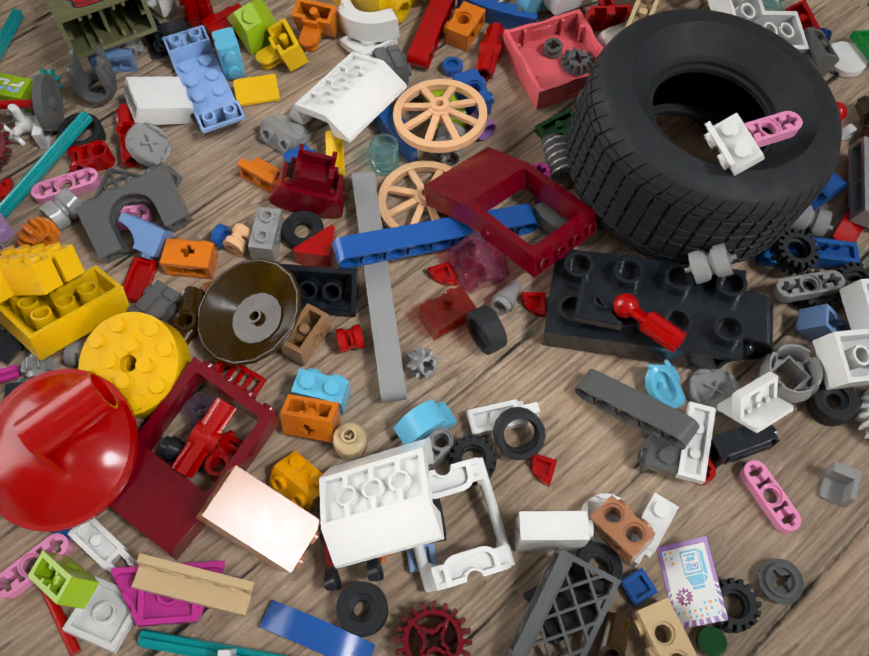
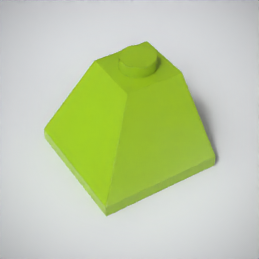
(252, 23)

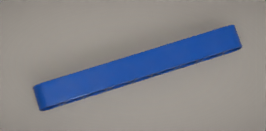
(422, 237)

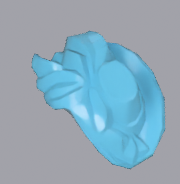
(663, 384)

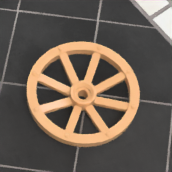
(440, 111)
(418, 195)

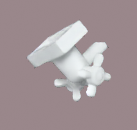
(27, 123)

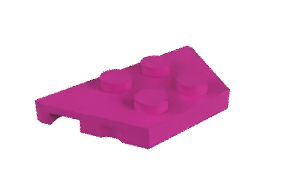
(157, 610)

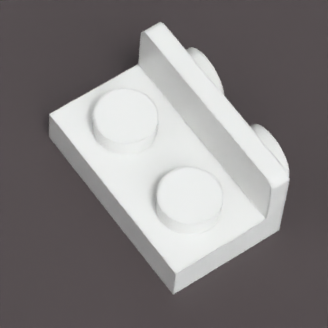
(734, 143)

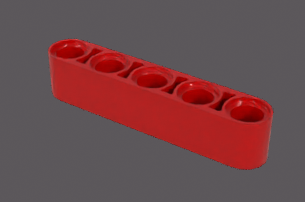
(429, 33)

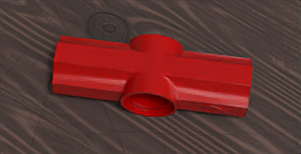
(490, 50)
(124, 123)
(204, 437)

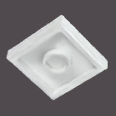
(103, 620)

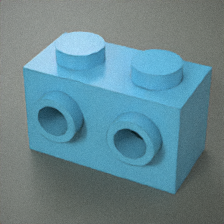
(316, 385)

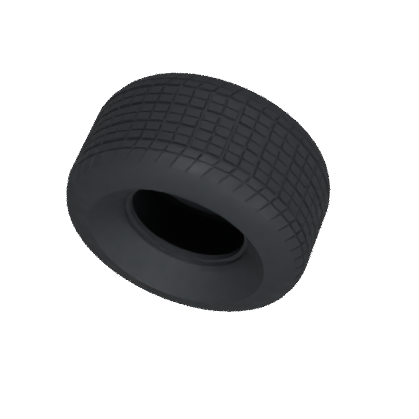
(704, 70)

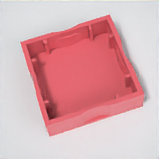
(544, 77)

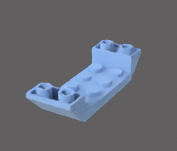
(203, 78)

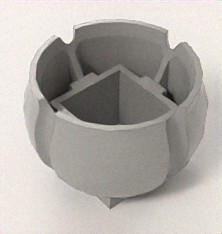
(799, 367)

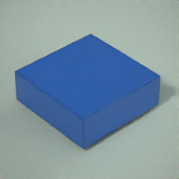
(638, 587)

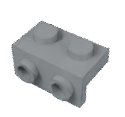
(282, 133)

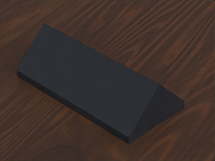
(328, 288)

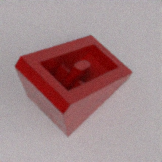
(317, 249)

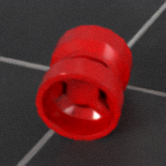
(355, 336)

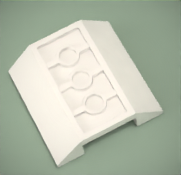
(350, 95)
(379, 504)

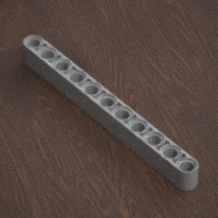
(379, 295)

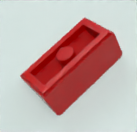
(805, 14)
(846, 230)

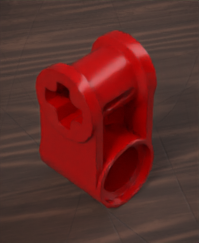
(91, 155)
(222, 453)

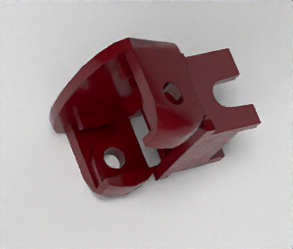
(310, 185)

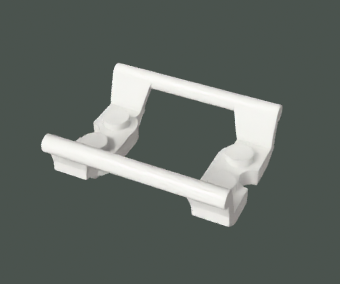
(482, 558)

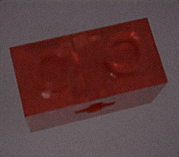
(445, 312)

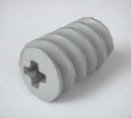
(556, 156)

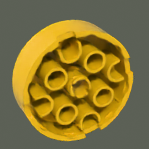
(138, 357)

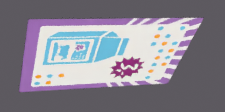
(692, 582)

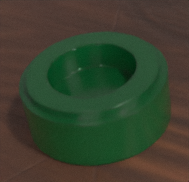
(711, 641)

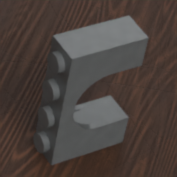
(101, 213)

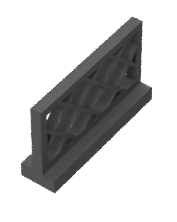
(545, 597)

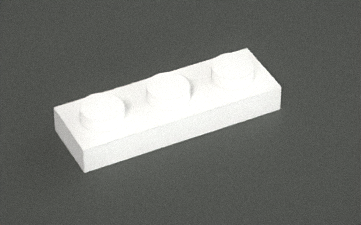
(695, 456)

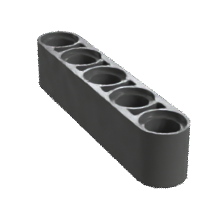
(637, 409)

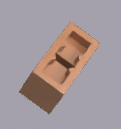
(615, 533)

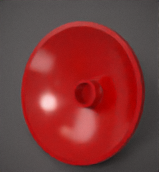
(64, 449)

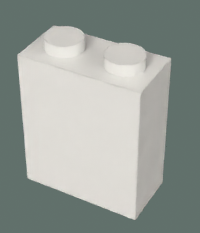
(157, 100)
(551, 529)

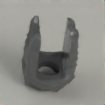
(83, 80)

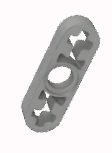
(816, 279)

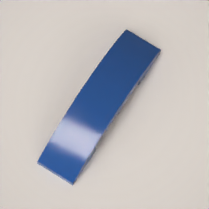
(313, 632)

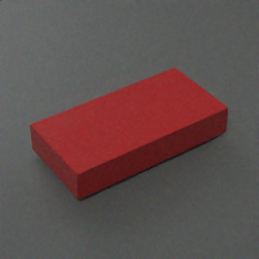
(139, 277)

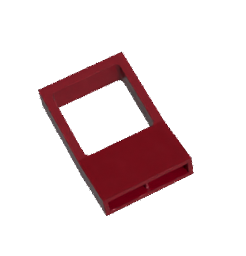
(491, 178)
(159, 497)

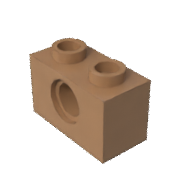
(307, 335)

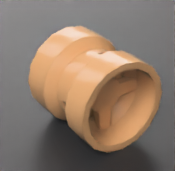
(238, 240)

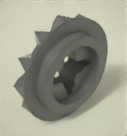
(572, 66)
(793, 584)

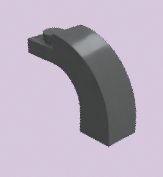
(550, 220)

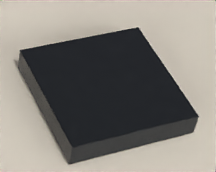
(564, 600)

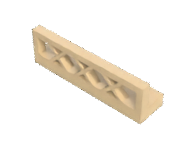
(193, 585)

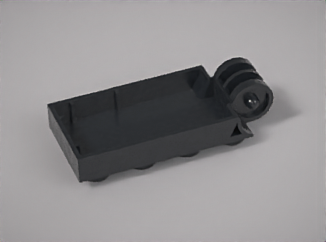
(718, 315)

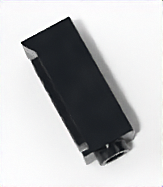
(741, 444)

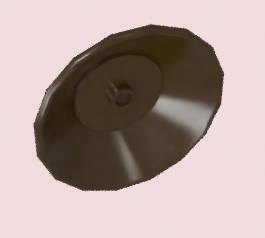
(234, 302)

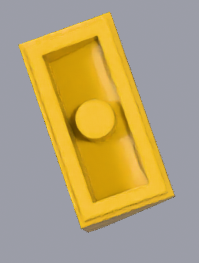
(256, 90)

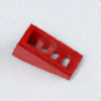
(243, 371)

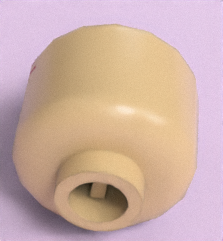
(350, 441)

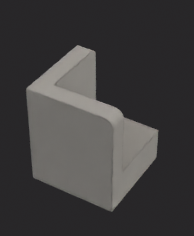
(840, 484)

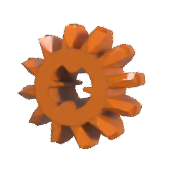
(38, 231)

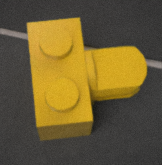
(283, 48)

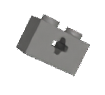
(266, 234)

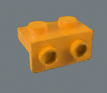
(296, 480)

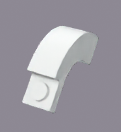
(367, 26)

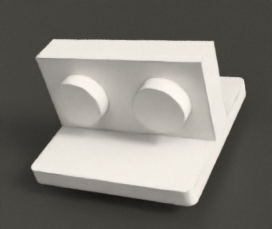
(756, 404)

